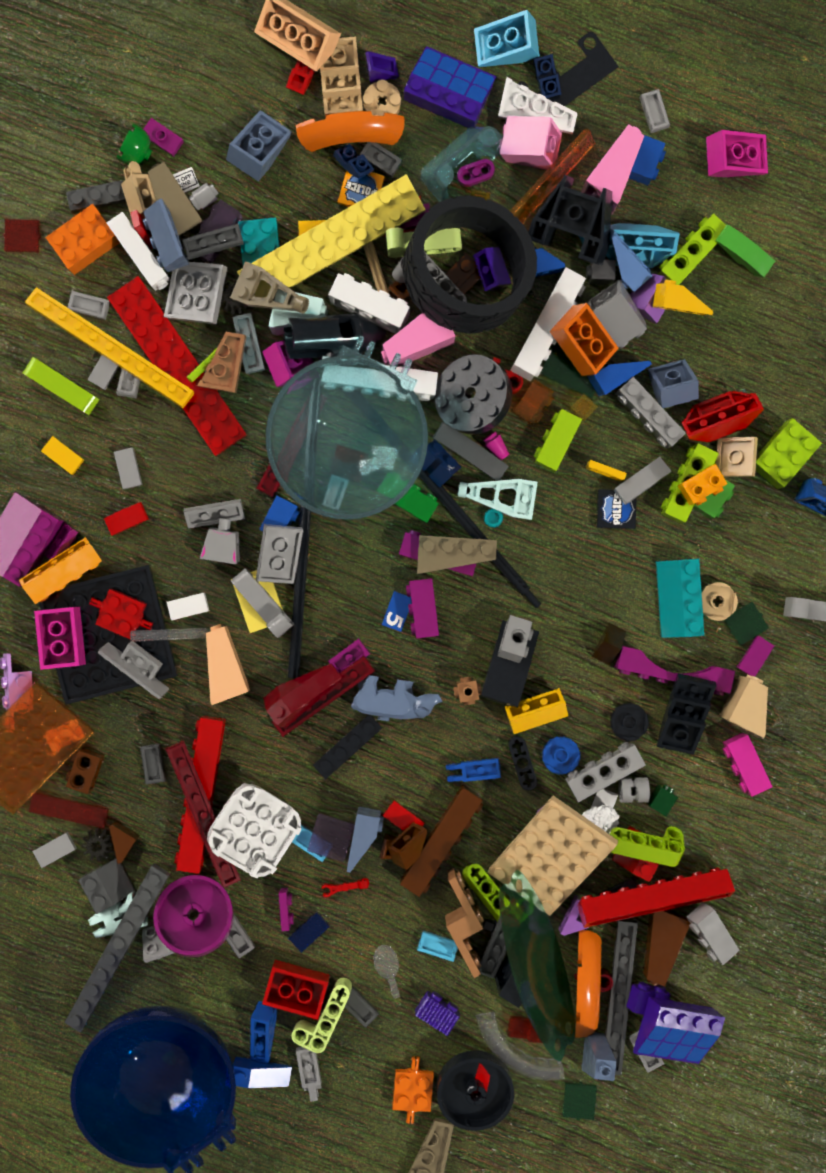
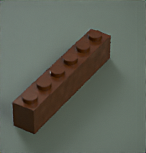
(441, 839)

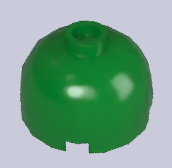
(135, 146)

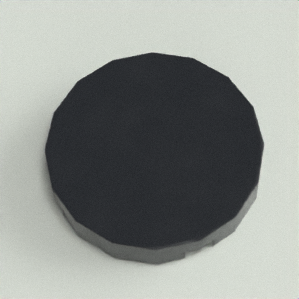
(629, 721)

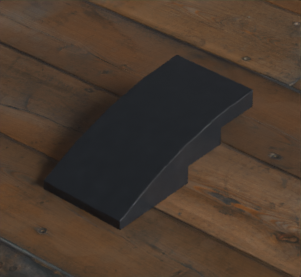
(505, 677)
(686, 714)

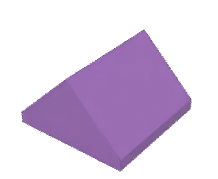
(644, 298)

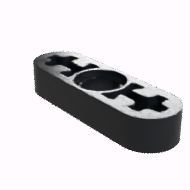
(523, 747)

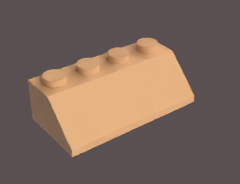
(297, 32)

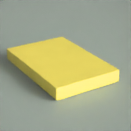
(252, 618)

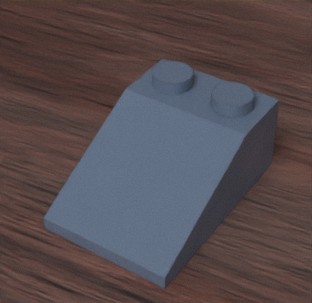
(258, 145)
(365, 832)

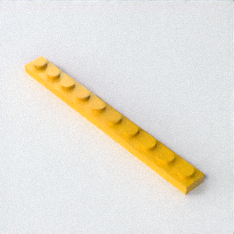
(109, 347)

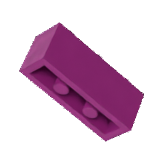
(422, 608)

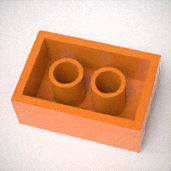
(82, 239)
(584, 339)

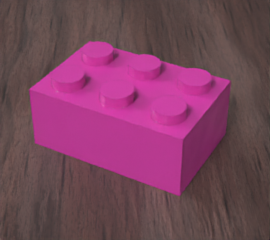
(60, 638)

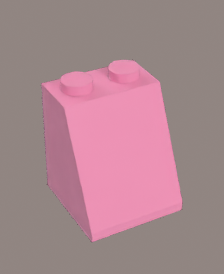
(530, 141)

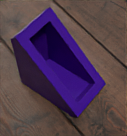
(380, 67)

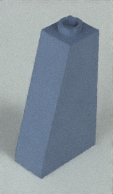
(598, 1057)

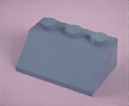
(164, 236)

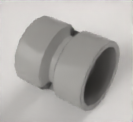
(640, 793)

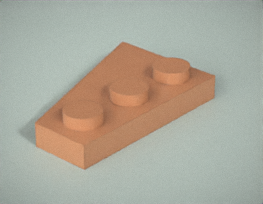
(226, 364)

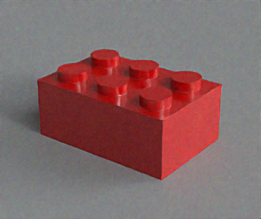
(296, 989)

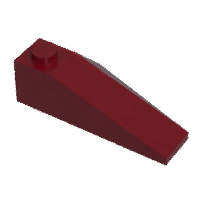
(294, 697)

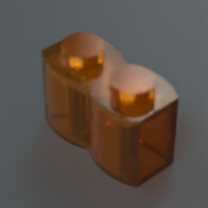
(533, 402)

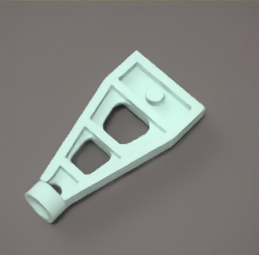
(523, 502)

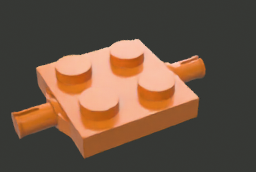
(413, 1090)

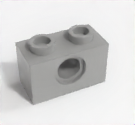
(515, 628)

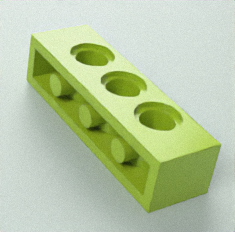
(712, 228)
(706, 458)

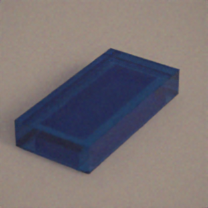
(309, 931)

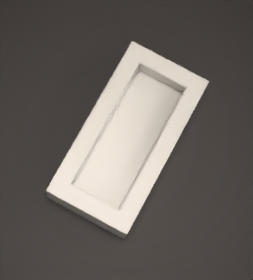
(188, 606)

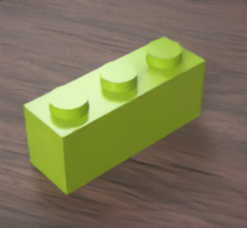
(557, 440)

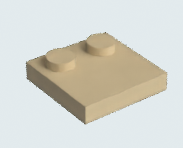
(737, 456)

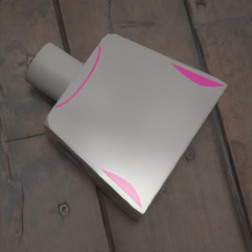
(221, 544)

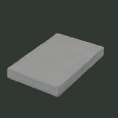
(279, 554)

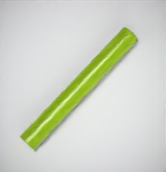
(201, 368)

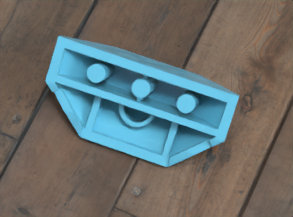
(649, 242)

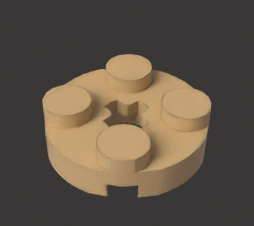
(385, 90)
(728, 598)

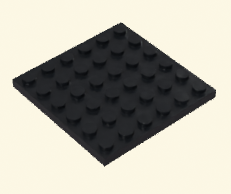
(99, 675)

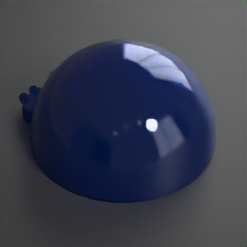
(155, 1089)

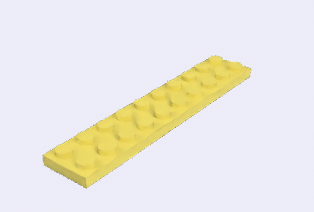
(341, 235)

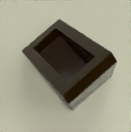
(609, 644)

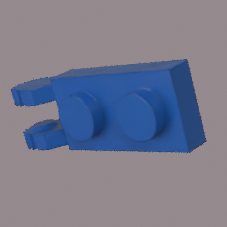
(475, 770)

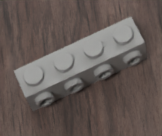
(650, 413)

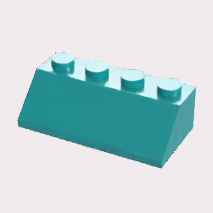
(680, 598)

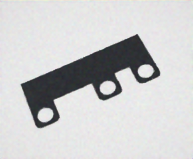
(585, 73)

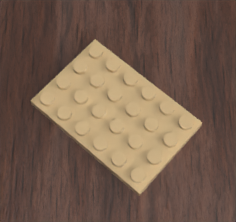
(554, 853)

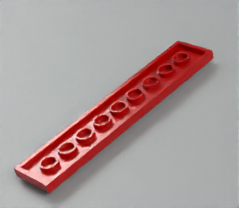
(171, 354)

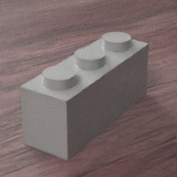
(712, 934)

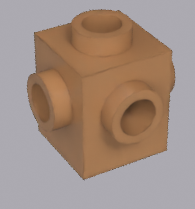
(464, 683)

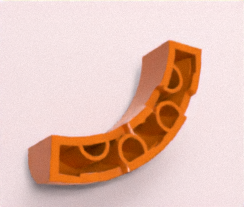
(350, 128)
(588, 983)

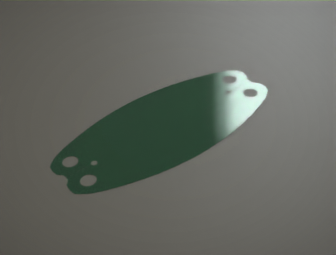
(537, 965)

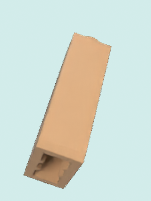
(224, 666)

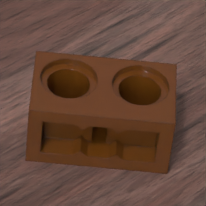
(89, 773)

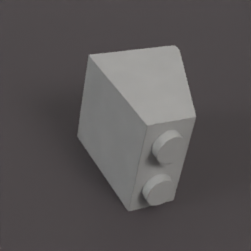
(618, 314)

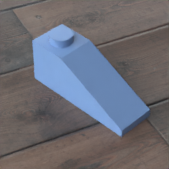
(631, 267)

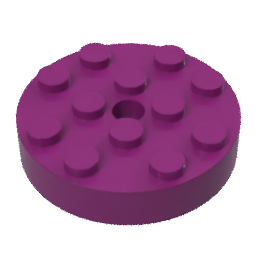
(179, 901)

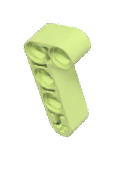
(440, 242)
(328, 1014)

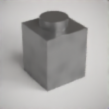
(601, 273)

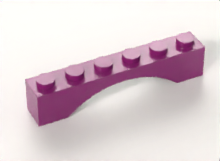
(635, 661)

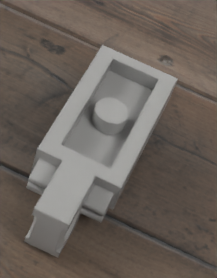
(309, 1072)

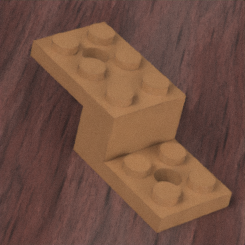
(464, 922)

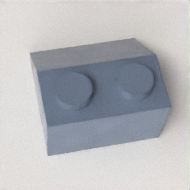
(674, 383)

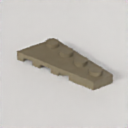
(449, 552)
(434, 1149)

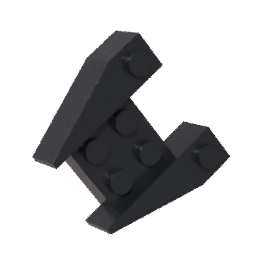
(578, 215)

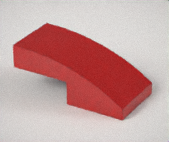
(300, 78)
(126, 518)

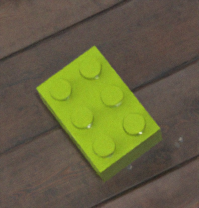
(786, 453)

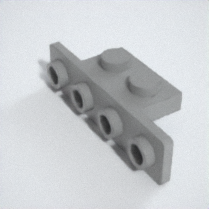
(137, 665)

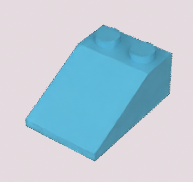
(507, 40)

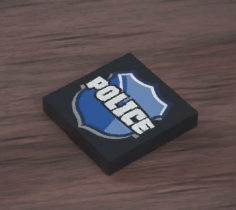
(613, 512)

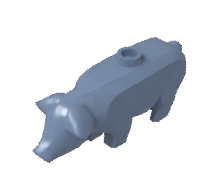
(392, 703)

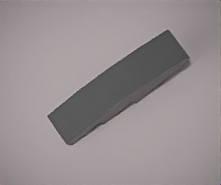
(470, 451)

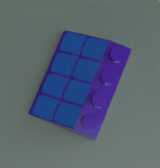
(448, 87)
(677, 1030)

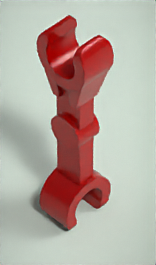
(334, 888)

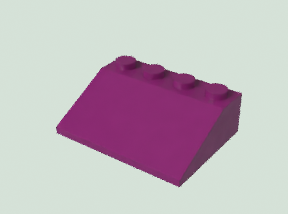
(25, 537)

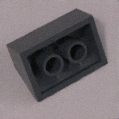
(506, 984)

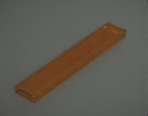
(553, 175)

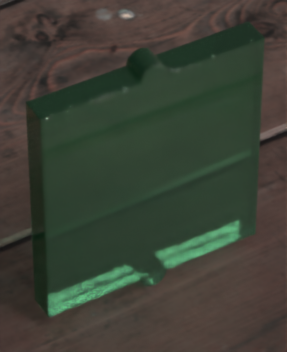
(746, 623)
(579, 1101)

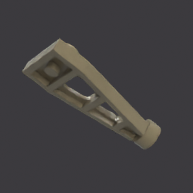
(248, 283)

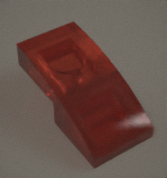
(522, 1028)

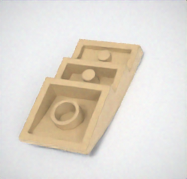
(342, 79)

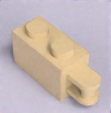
(137, 189)

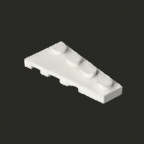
(522, 102)

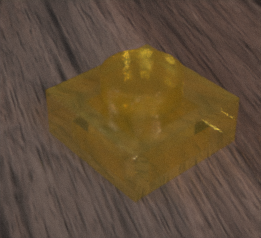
(583, 407)

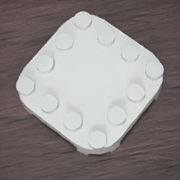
(254, 830)

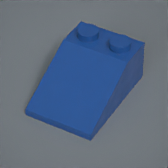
(812, 495)

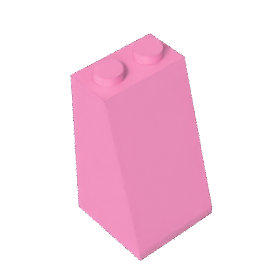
(615, 166)
(417, 340)

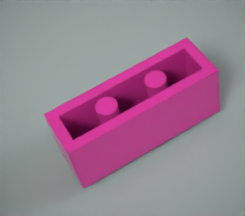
(746, 764)

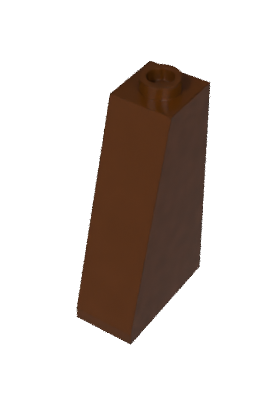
(663, 944)

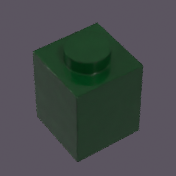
(662, 799)

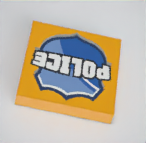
(356, 189)

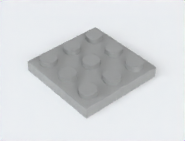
(196, 293)

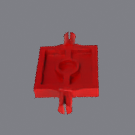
(120, 613)

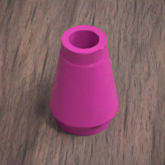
(496, 445)

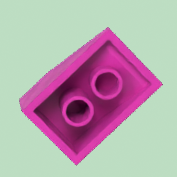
(736, 154)

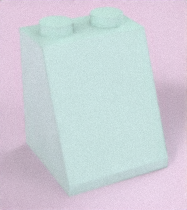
(279, 318)

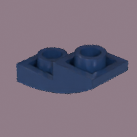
(546, 76)
(352, 162)

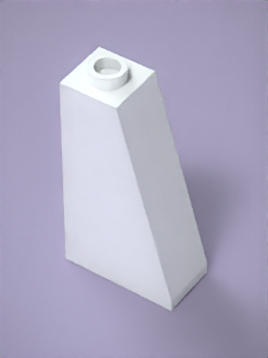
(138, 251)

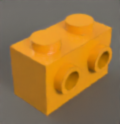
(703, 484)

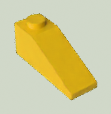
(678, 298)

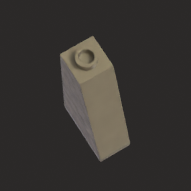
(182, 211)

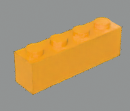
(60, 571)

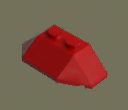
(721, 416)

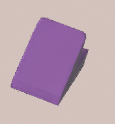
(571, 922)

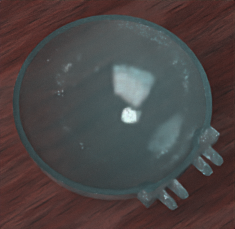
(347, 434)

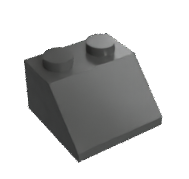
(106, 885)

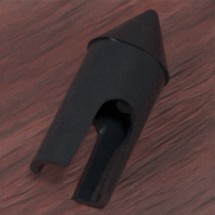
(327, 333)

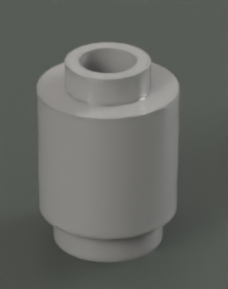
(204, 196)

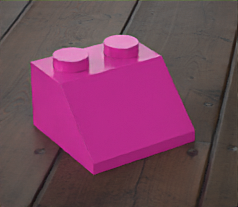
(280, 365)

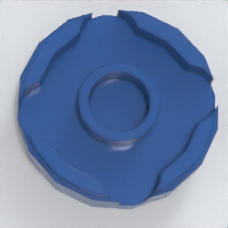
(561, 755)

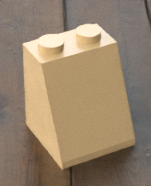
(747, 705)

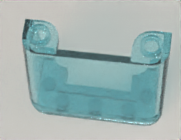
(478, 139)

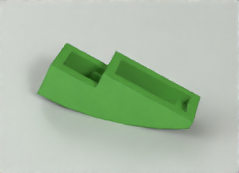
(745, 251)

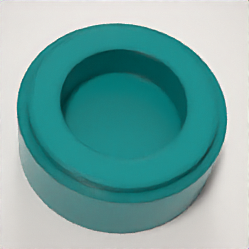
(493, 518)

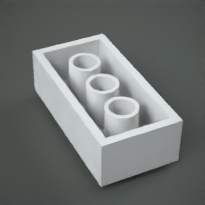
(369, 303)

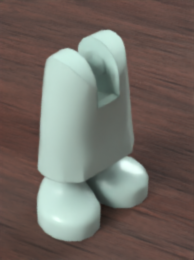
(112, 917)

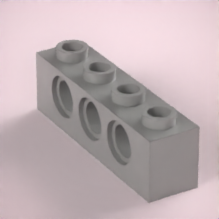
(633, 762)

